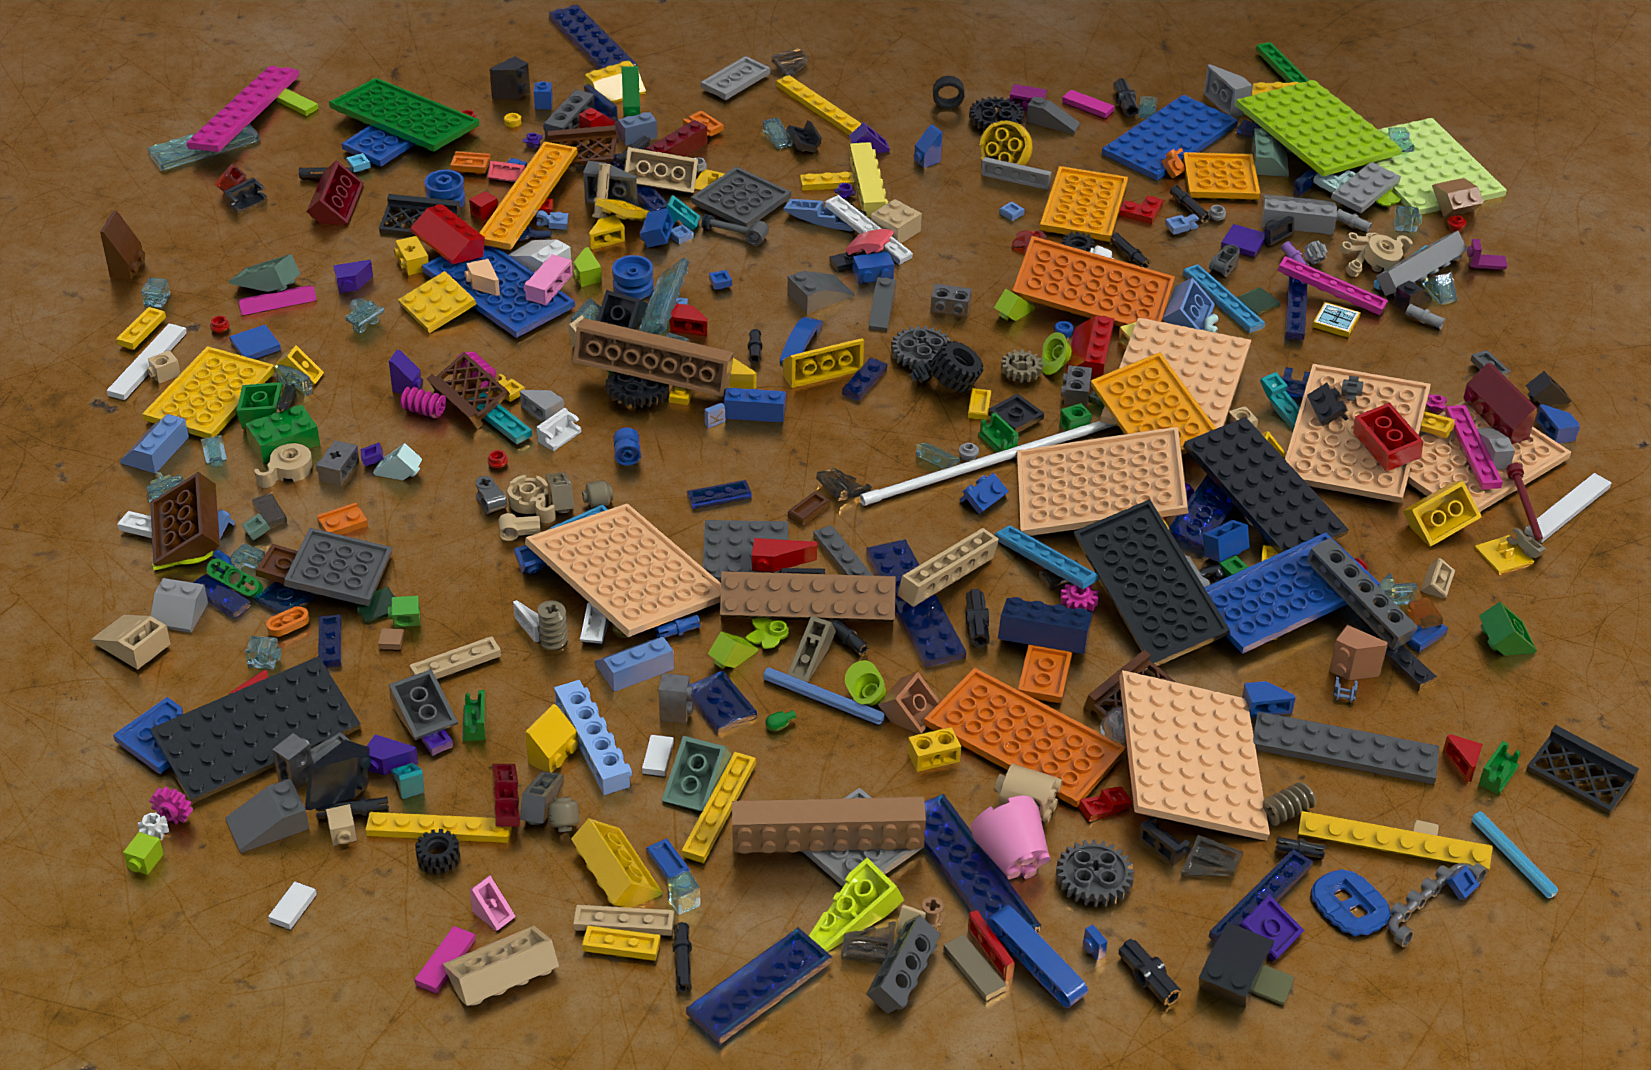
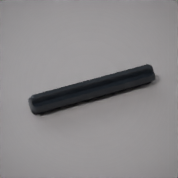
(640, 144)
(286, 397)

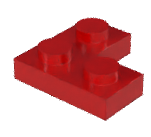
(1142, 212)

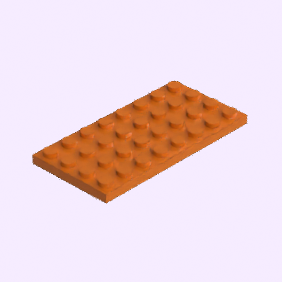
(1091, 283)
(1022, 731)

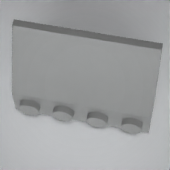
(1308, 214)

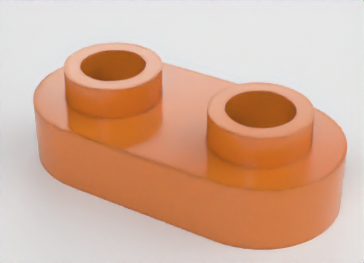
(287, 621)

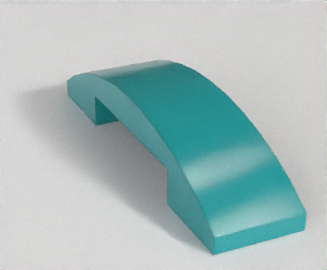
(1276, 392)

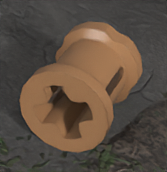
(933, 907)

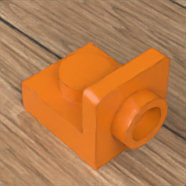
(1173, 163)

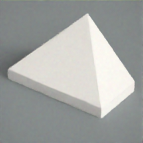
(527, 619)

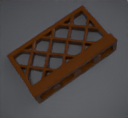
(588, 136)
(459, 402)
(1108, 689)

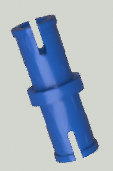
(678, 627)

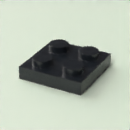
(1017, 412)

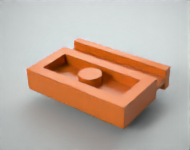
(712, 124)
(470, 162)
(343, 519)

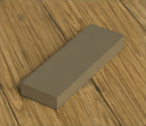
(975, 967)

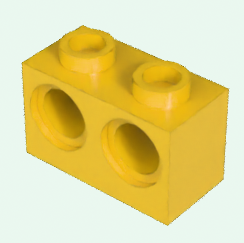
(934, 749)

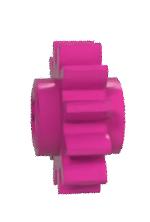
(1075, 597)
(171, 804)

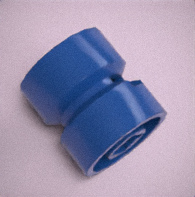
(627, 446)

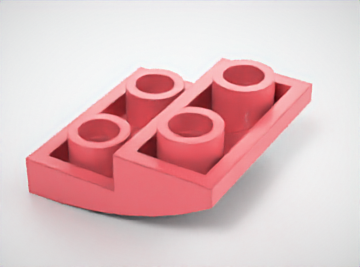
(870, 241)

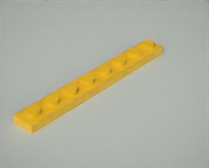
(818, 104)
(1393, 840)

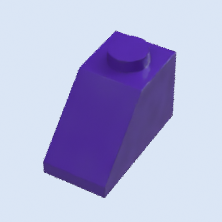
(866, 134)
(352, 275)
(404, 373)
(389, 754)

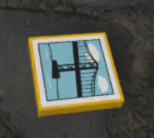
(1336, 319)

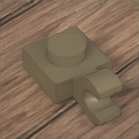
(1528, 544)

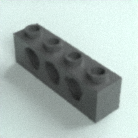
(568, 113)
(903, 964)

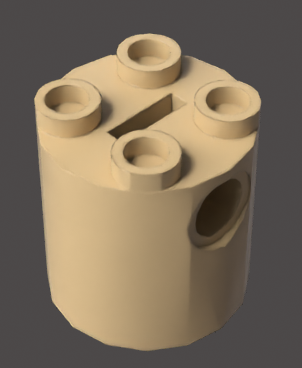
(1032, 783)

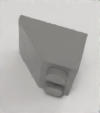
(179, 604)

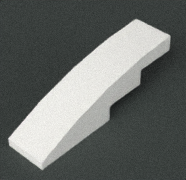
(594, 625)

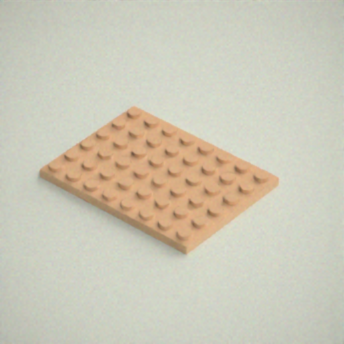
(1202, 360)
(1333, 455)
(1445, 462)
(1095, 478)
(627, 569)
(1192, 756)

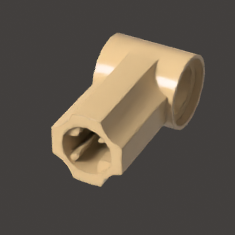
(511, 527)

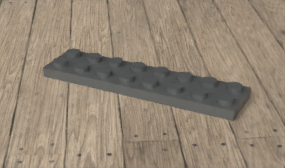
(1346, 747)

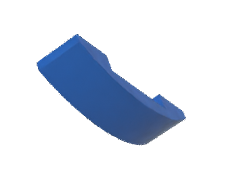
(800, 336)

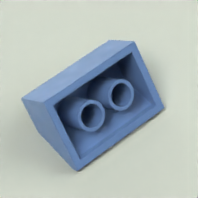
(1188, 306)
(157, 444)
(636, 663)

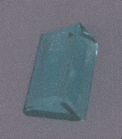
(588, 310)
(936, 455)

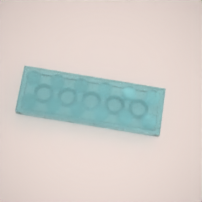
(177, 153)
(664, 298)

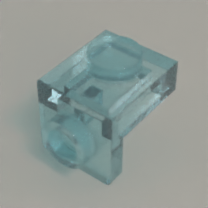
(247, 556)

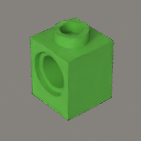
(405, 611)

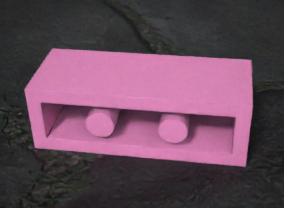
(548, 279)

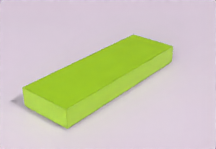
(297, 102)

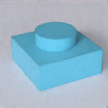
(358, 162)

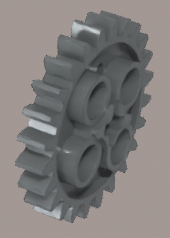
(917, 345)
(1095, 873)

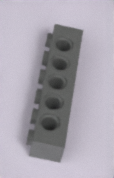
(1361, 593)

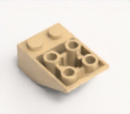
(134, 639)

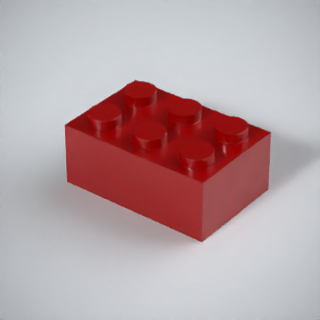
(1388, 437)

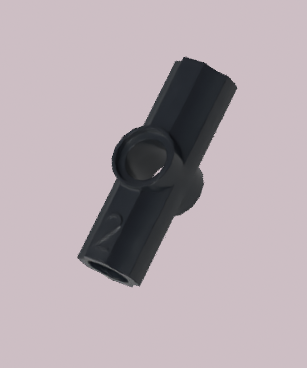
(1125, 98)
(977, 618)
(1150, 972)

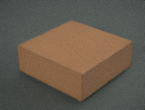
(391, 639)

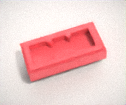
(505, 171)

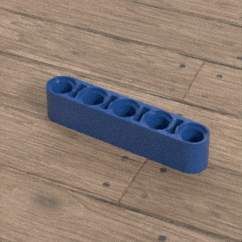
(1037, 956)

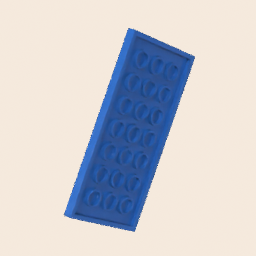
(1176, 126)
(509, 308)
(1275, 596)

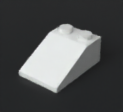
(537, 251)

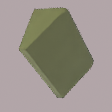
(1274, 985)

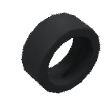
(944, 82)

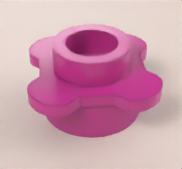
(1436, 403)

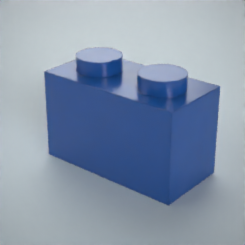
(657, 227)
(871, 266)
(1226, 541)

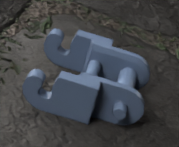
(1337, 689)

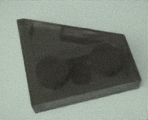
(790, 62)
(840, 484)
(1211, 859)
(869, 944)

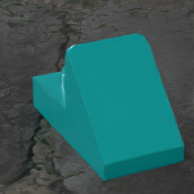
(683, 213)
(409, 780)

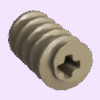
(552, 625)
(1288, 803)

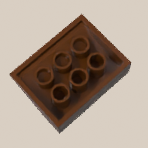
(185, 521)

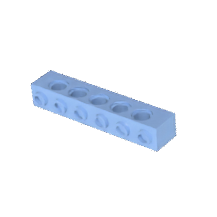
(593, 738)

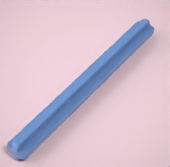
(823, 695)

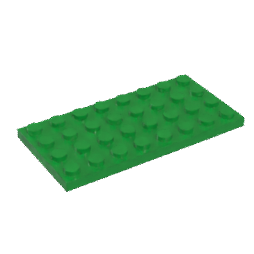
(404, 114)

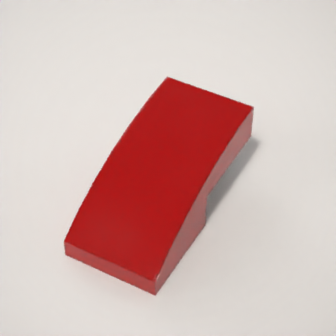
(1106, 804)

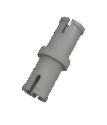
(1353, 221)
(1425, 316)

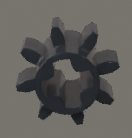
(921, 372)

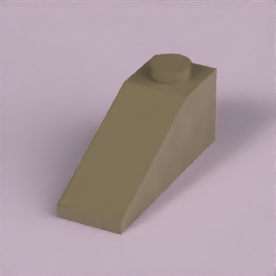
(560, 491)
(812, 648)

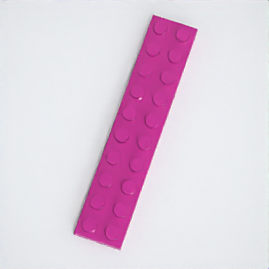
(243, 109)

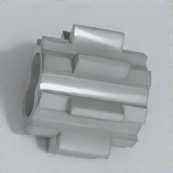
(1315, 252)

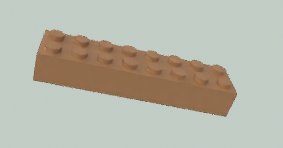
(653, 357)
(807, 595)
(828, 824)

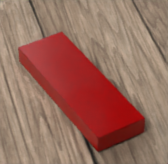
(991, 945)

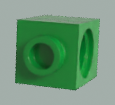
(1074, 417)

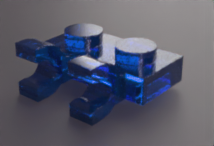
(1295, 387)

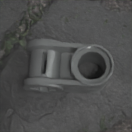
(1225, 260)
(490, 495)

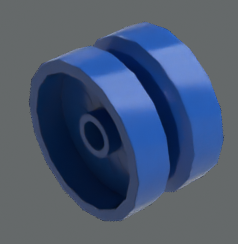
(445, 185)
(633, 276)

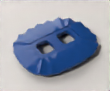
(1361, 894)

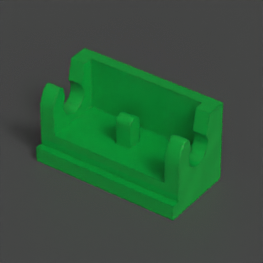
(998, 434)
(474, 717)
(1499, 769)

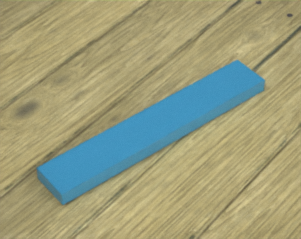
(1225, 299)
(1046, 557)

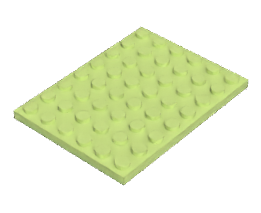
(1435, 160)

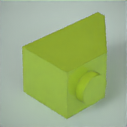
(587, 269)
(1013, 306)
(731, 650)

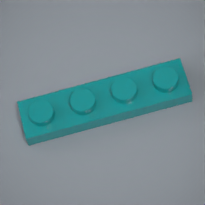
(506, 422)

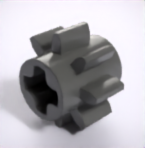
(1352, 387)

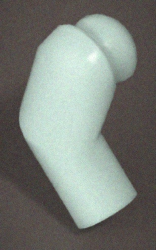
(1209, 321)

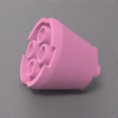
(1013, 837)

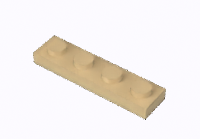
(459, 658)
(621, 918)

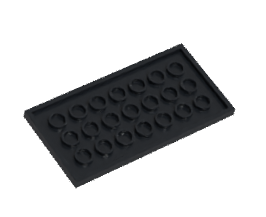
(1263, 485)
(1151, 583)
(237, 733)

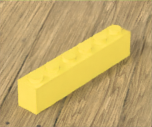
(867, 177)

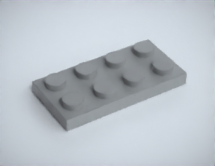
(735, 77)
(1366, 187)

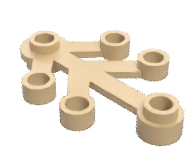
(1355, 267)

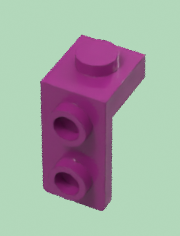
(1479, 260)

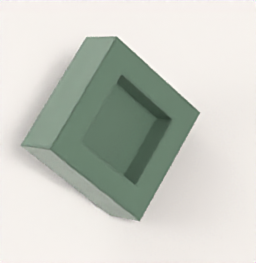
(256, 526)

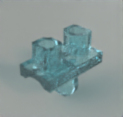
(365, 313)
(162, 485)

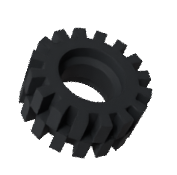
(1079, 241)
(437, 861)

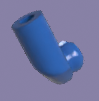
(220, 555)

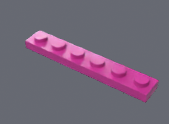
(1332, 285)
(1474, 447)

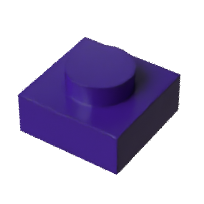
(372, 454)
(437, 742)

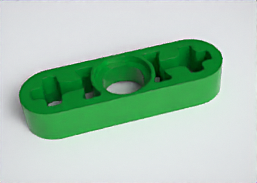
(230, 570)

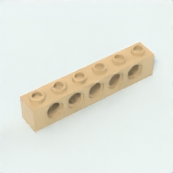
(947, 567)

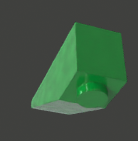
(630, 90)

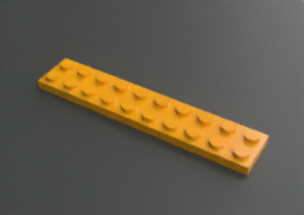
(527, 195)

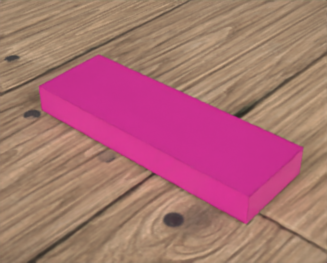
(1088, 103)
(453, 946)

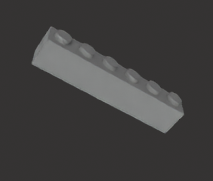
(1423, 263)

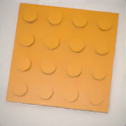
(1221, 176)

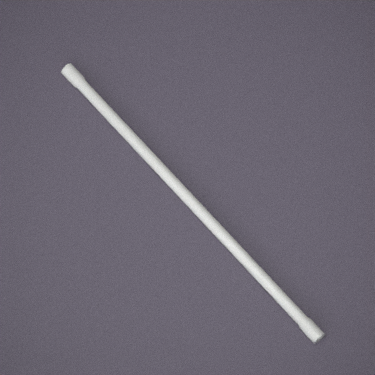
(877, 495)

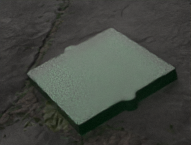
(1259, 300)
(378, 606)

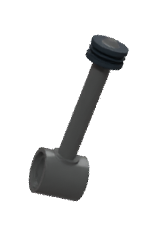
(754, 234)

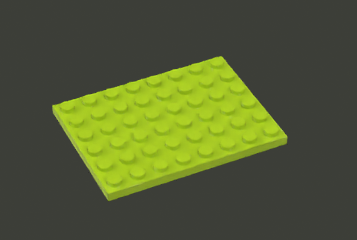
(1318, 127)

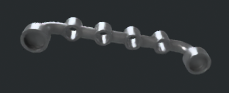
(1416, 900)

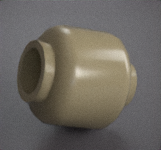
(597, 494)
(563, 813)

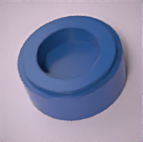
(1065, 328)

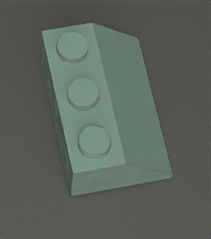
(1269, 154)

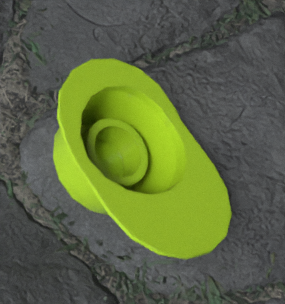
(1055, 353)
(865, 683)

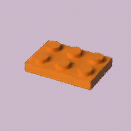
(1045, 673)

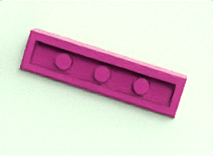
(276, 299)

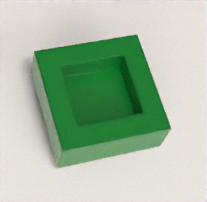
(1232, 566)

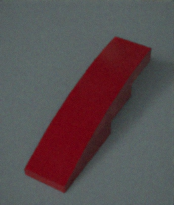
(505, 795)

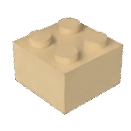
(899, 218)

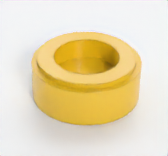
(512, 120)

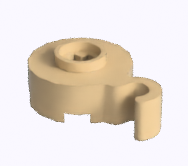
(1386, 251)
(286, 462)
(531, 497)

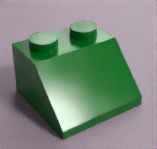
(258, 401)
(1506, 631)

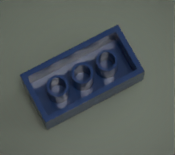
(1045, 625)

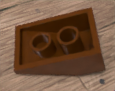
(121, 248)

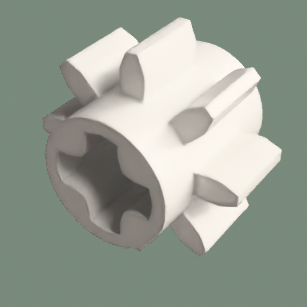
(153, 825)

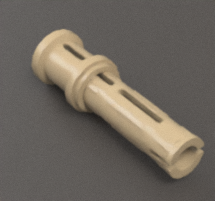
(602, 189)

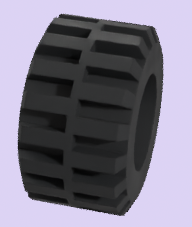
(956, 366)

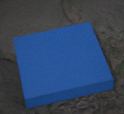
(255, 342)

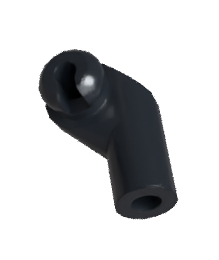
(1212, 570)

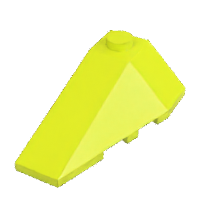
(859, 904)

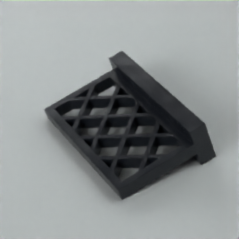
(410, 205)
(1591, 758)

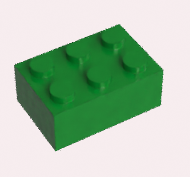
(281, 429)

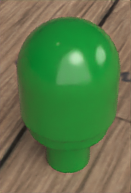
(779, 720)

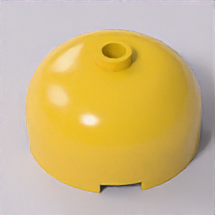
(1007, 142)

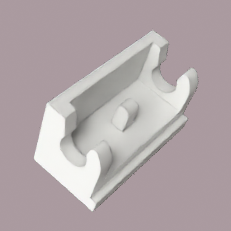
(558, 429)

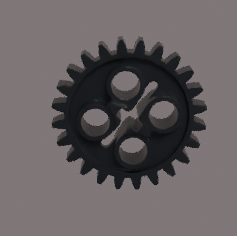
(984, 112)
(635, 390)

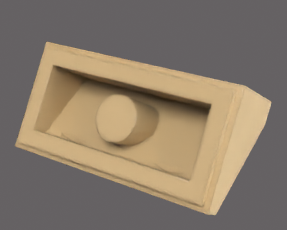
(1438, 579)

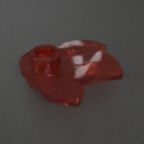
(1024, 238)

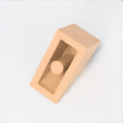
(482, 277)

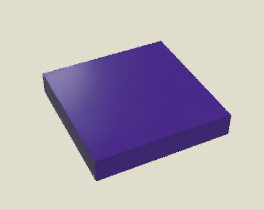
(1246, 239)
(1273, 923)

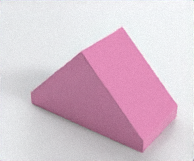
(490, 904)

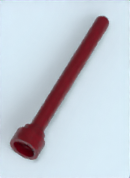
(1515, 473)

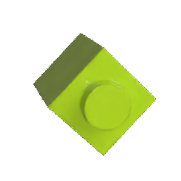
(143, 853)

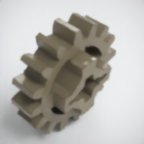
(1021, 365)

